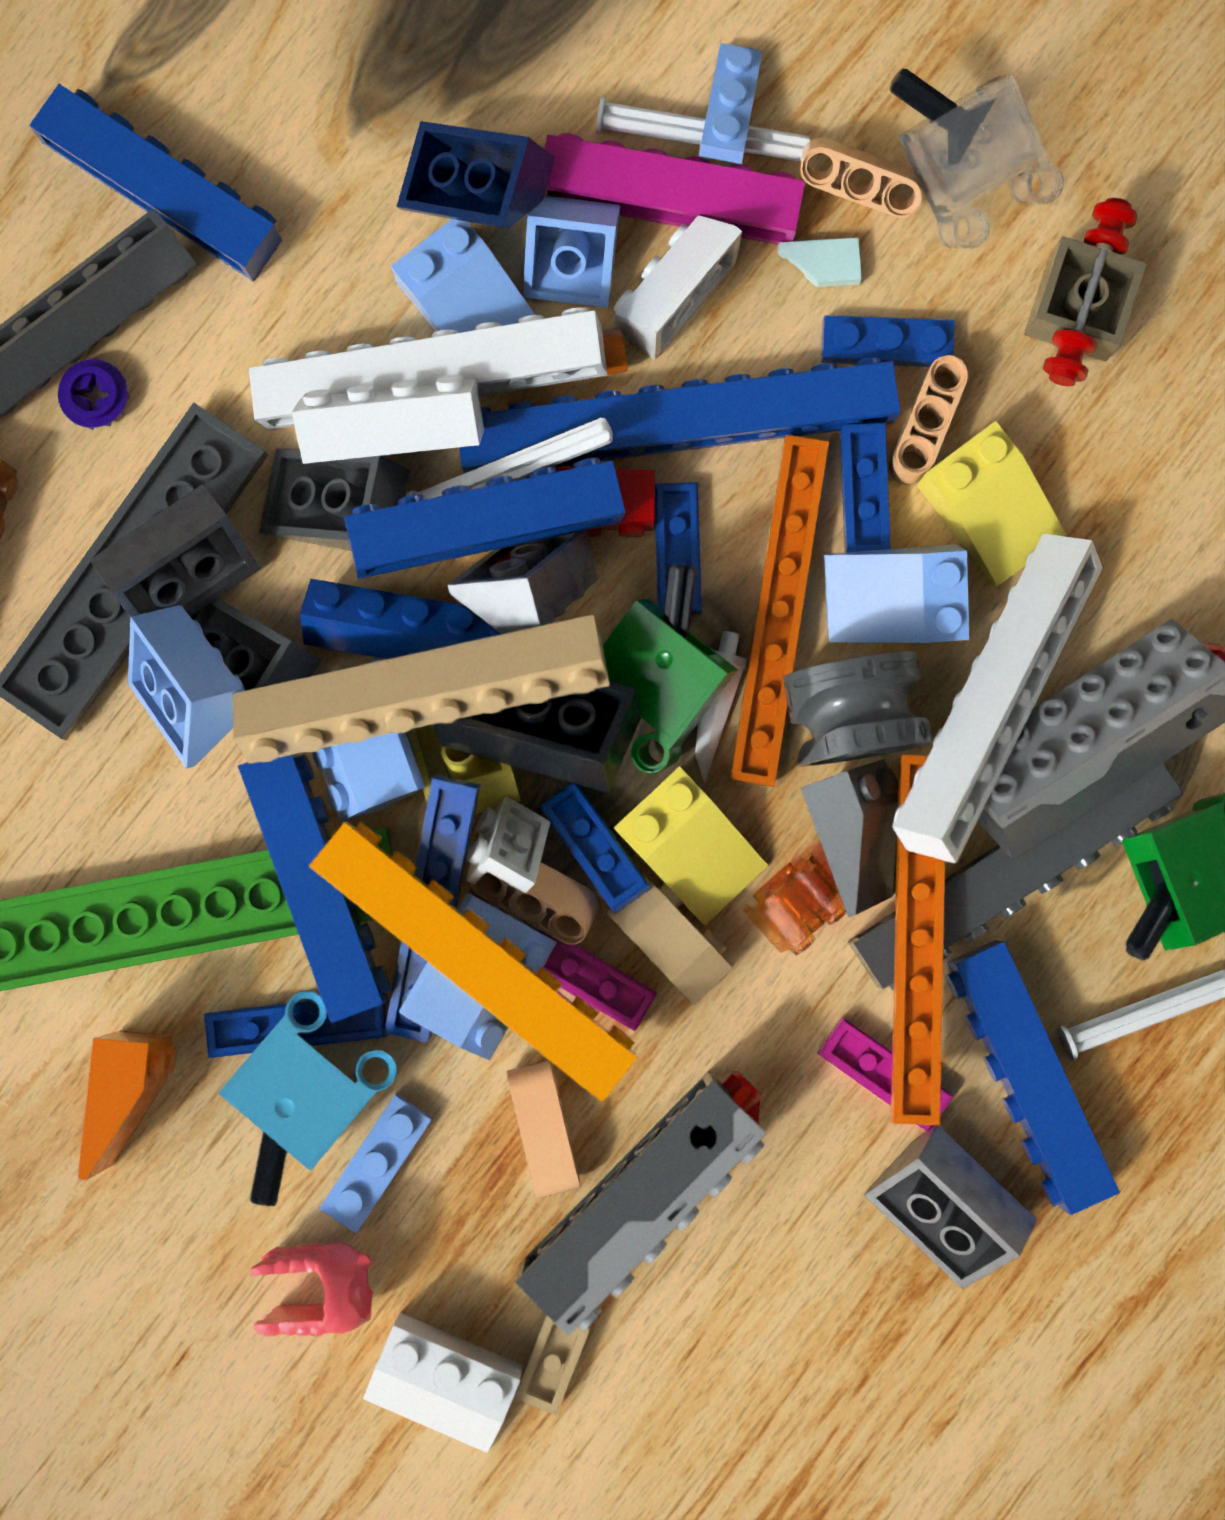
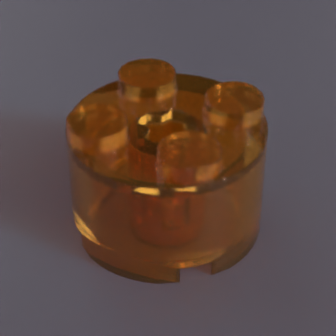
(796, 905)

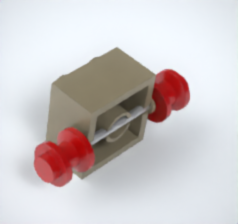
(1087, 294)

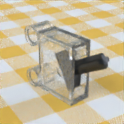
(972, 150)

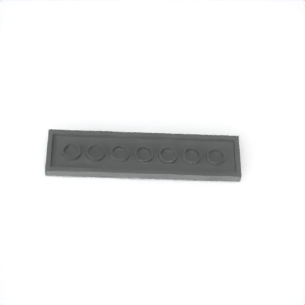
(85, 627)

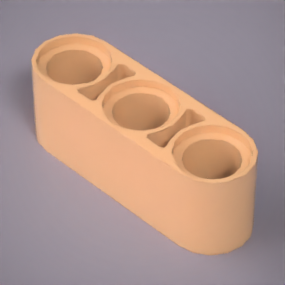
(876, 192)
(938, 402)
(551, 905)
(543, 1129)

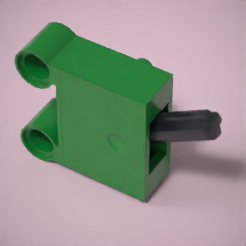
(668, 666)
(1180, 879)

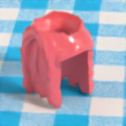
(345, 1288)

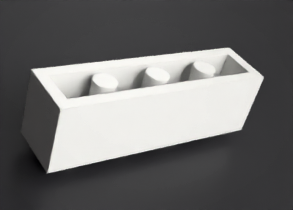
(388, 420)

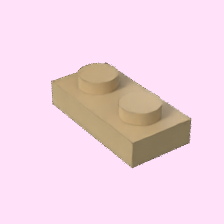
(550, 1367)

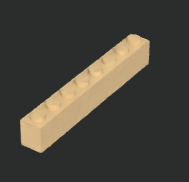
(420, 689)

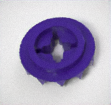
(80, 380)

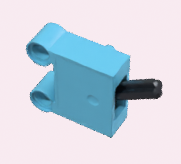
(297, 1098)

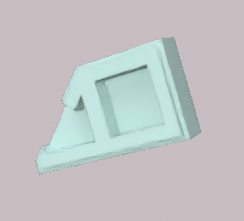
(825, 261)

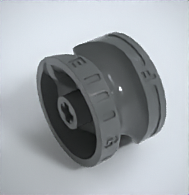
(857, 708)

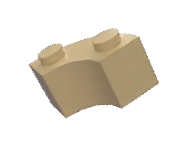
(673, 943)

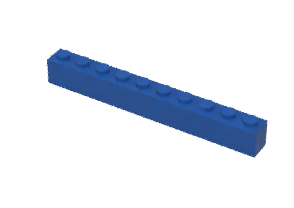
(700, 413)

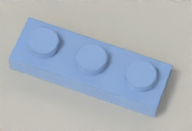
(730, 103)
(376, 1163)

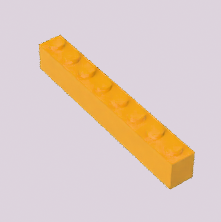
(474, 960)

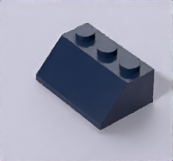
(474, 175)

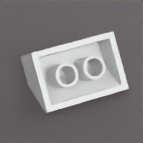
(677, 283)
(444, 1382)

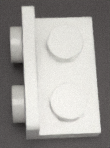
(508, 844)

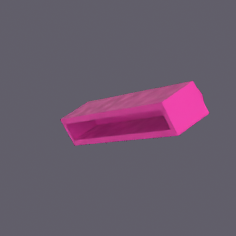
(675, 189)

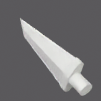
(713, 721)

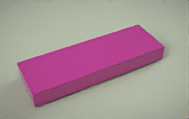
(600, 983)
(865, 1061)

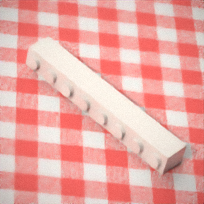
(497, 356)
(997, 698)

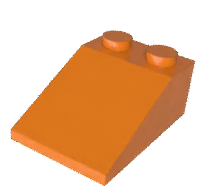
(122, 1085)

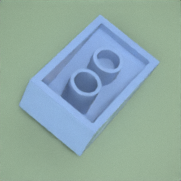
(458, 281)
(898, 595)

